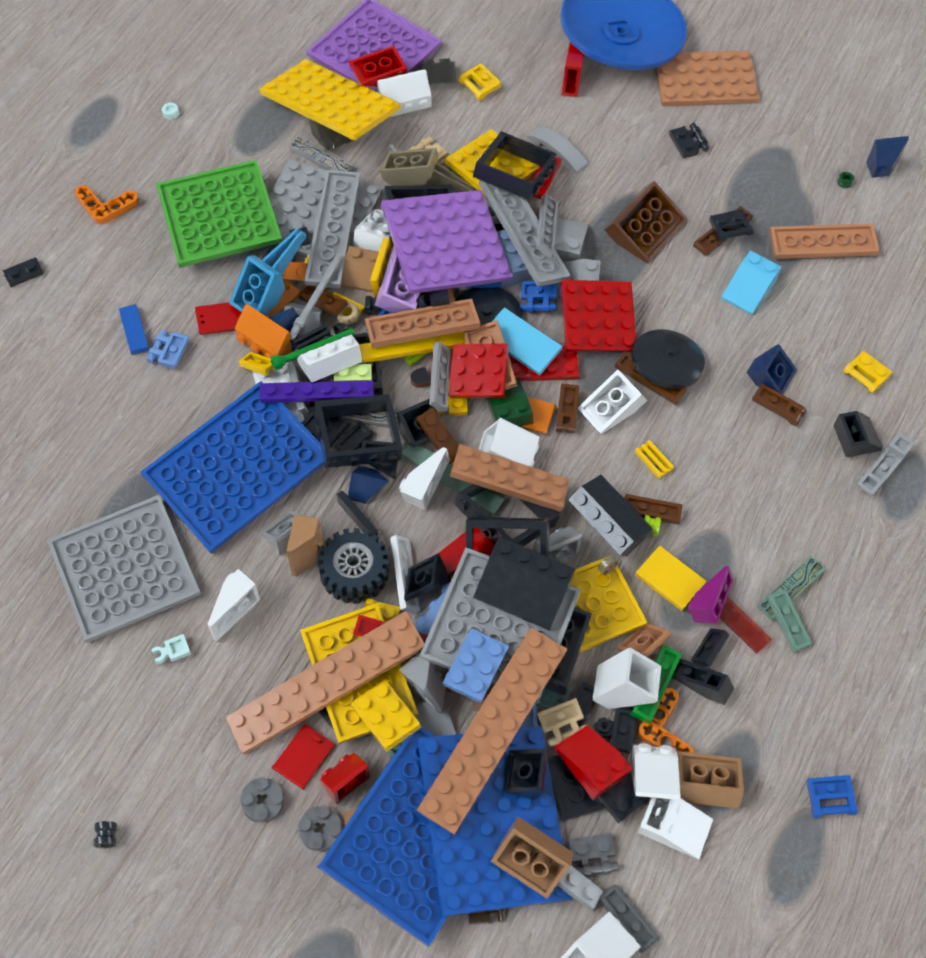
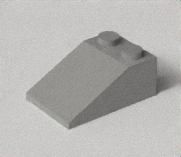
(570, 239)
(582, 270)

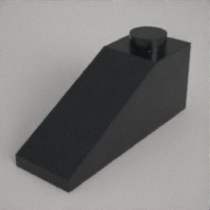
(704, 681)

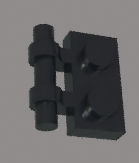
(684, 143)

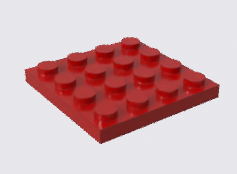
(598, 316)

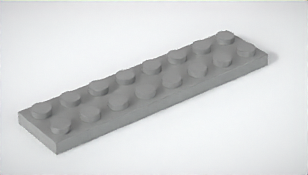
(333, 226)
(522, 229)

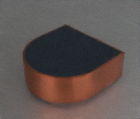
(420, 377)

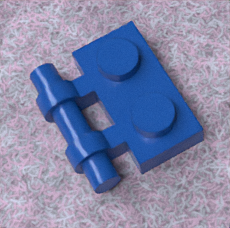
(532, 292)

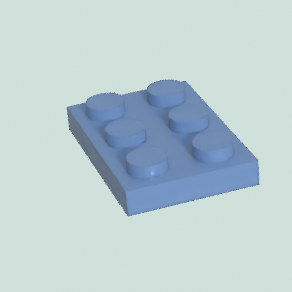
(475, 665)

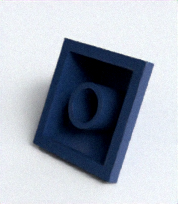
(885, 155)
(772, 369)

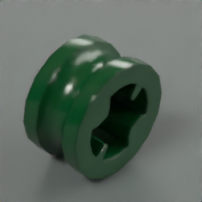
(843, 180)

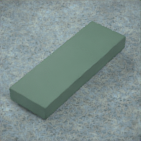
(789, 620)

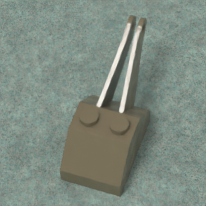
(420, 168)

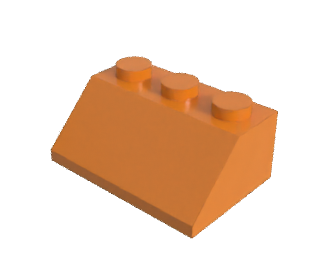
(262, 334)

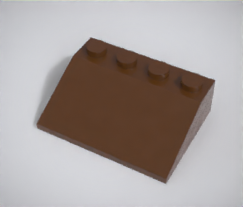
(646, 223)

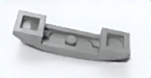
(558, 144)
(885, 464)

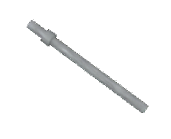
(300, 321)

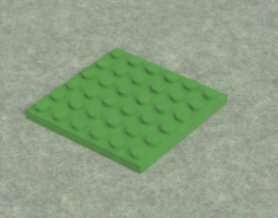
(218, 213)

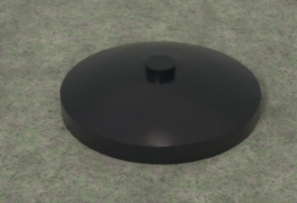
(490, 302)
(668, 359)

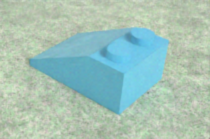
(751, 282)

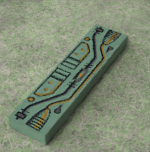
(795, 583)

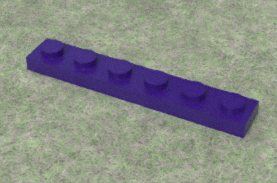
(313, 391)

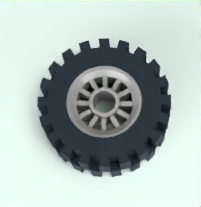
(349, 585)

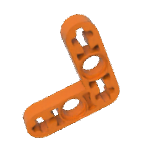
(101, 209)
(656, 725)

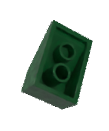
(513, 407)

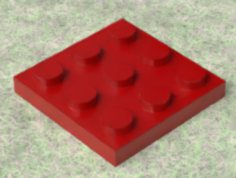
(478, 370)

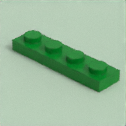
(668, 661)

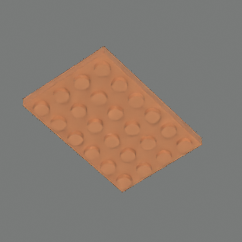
(708, 79)

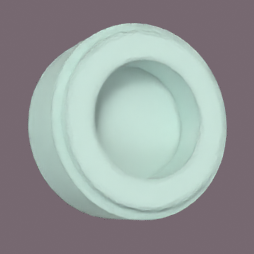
(170, 111)

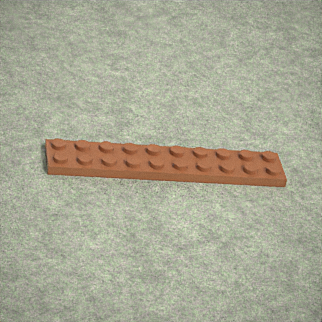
(325, 682)
(491, 731)

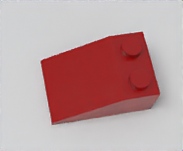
(378, 66)
(593, 761)

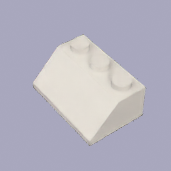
(409, 90)
(330, 358)

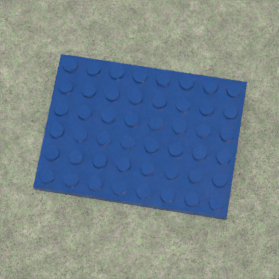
(235, 467)
(388, 848)
(463, 861)

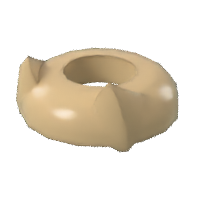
(351, 318)

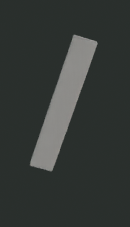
(547, 225)

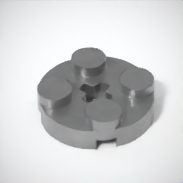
(250, 799)
(307, 826)

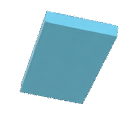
(526, 342)

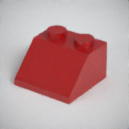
(344, 777)

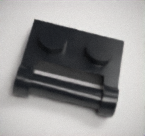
(730, 221)

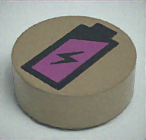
(608, 565)

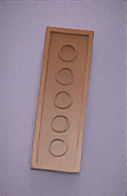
(824, 241)
(422, 323)
(510, 477)

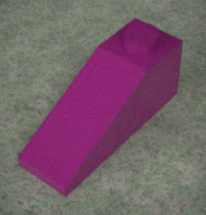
(710, 599)

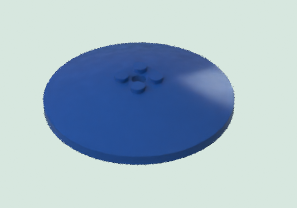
(648, 36)

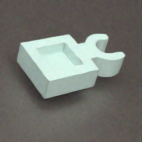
(175, 649)

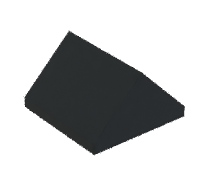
(410, 427)
(426, 577)
(526, 772)

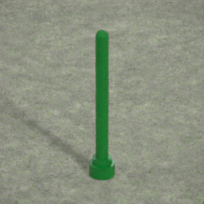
(279, 361)

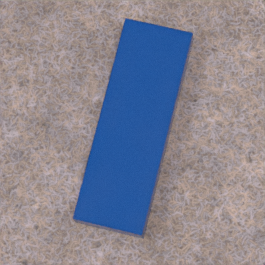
(133, 329)

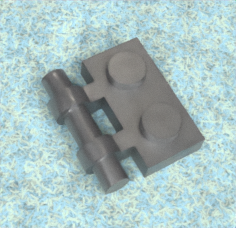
(593, 848)

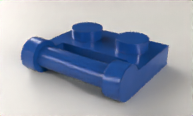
(831, 789)

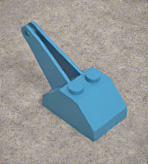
(262, 280)

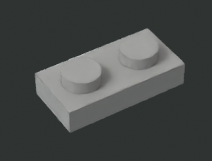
(580, 888)

